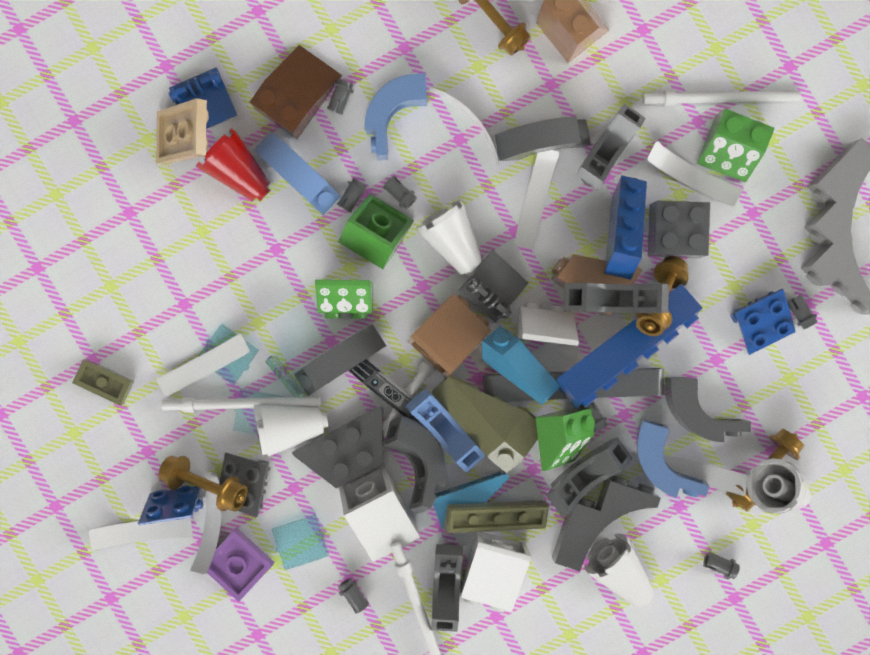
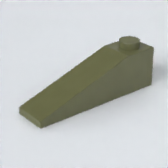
(495, 426)

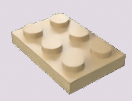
(182, 132)

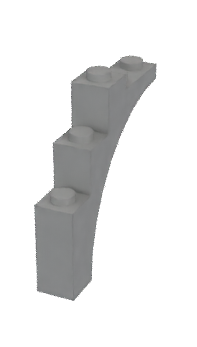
(832, 226)

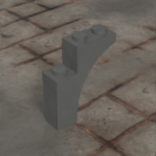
(588, 521)

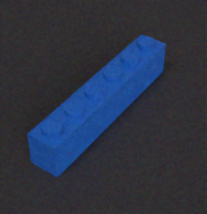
(623, 351)

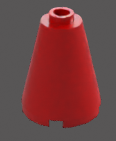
(235, 167)

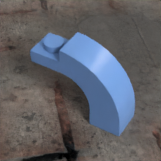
(391, 98)
(297, 172)
(445, 430)
(650, 448)

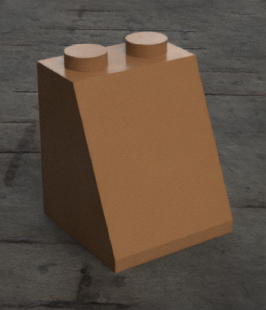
(570, 26)
(586, 270)
(450, 335)

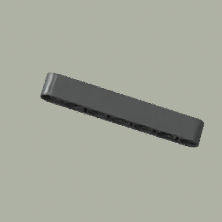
(637, 383)

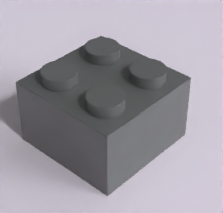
(679, 229)

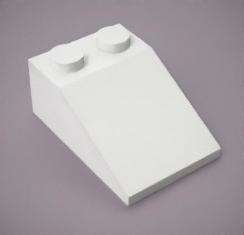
(546, 325)

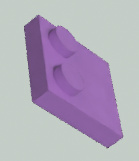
(238, 564)

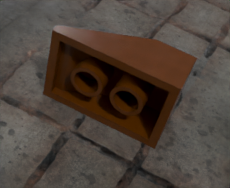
(295, 91)

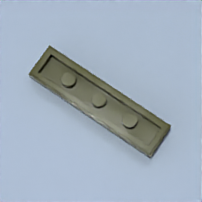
(496, 516)

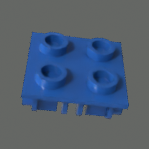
(207, 87)
(764, 321)
(171, 505)

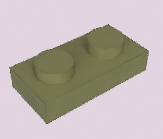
(103, 382)

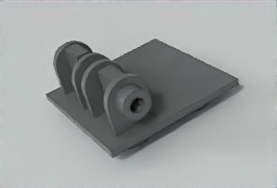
(494, 286)
(251, 475)

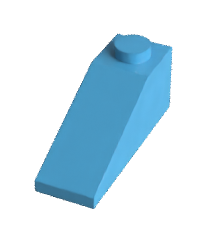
(518, 365)
(471, 492)

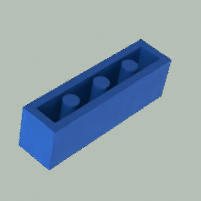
(626, 228)

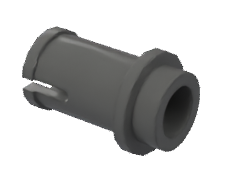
(341, 95)
(400, 192)
(352, 194)
(802, 312)
(600, 422)
(727, 567)
(353, 595)

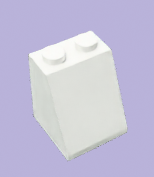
(377, 512)
(494, 571)

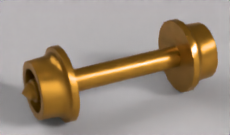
(515, 38)
(670, 271)
(787, 444)
(230, 494)

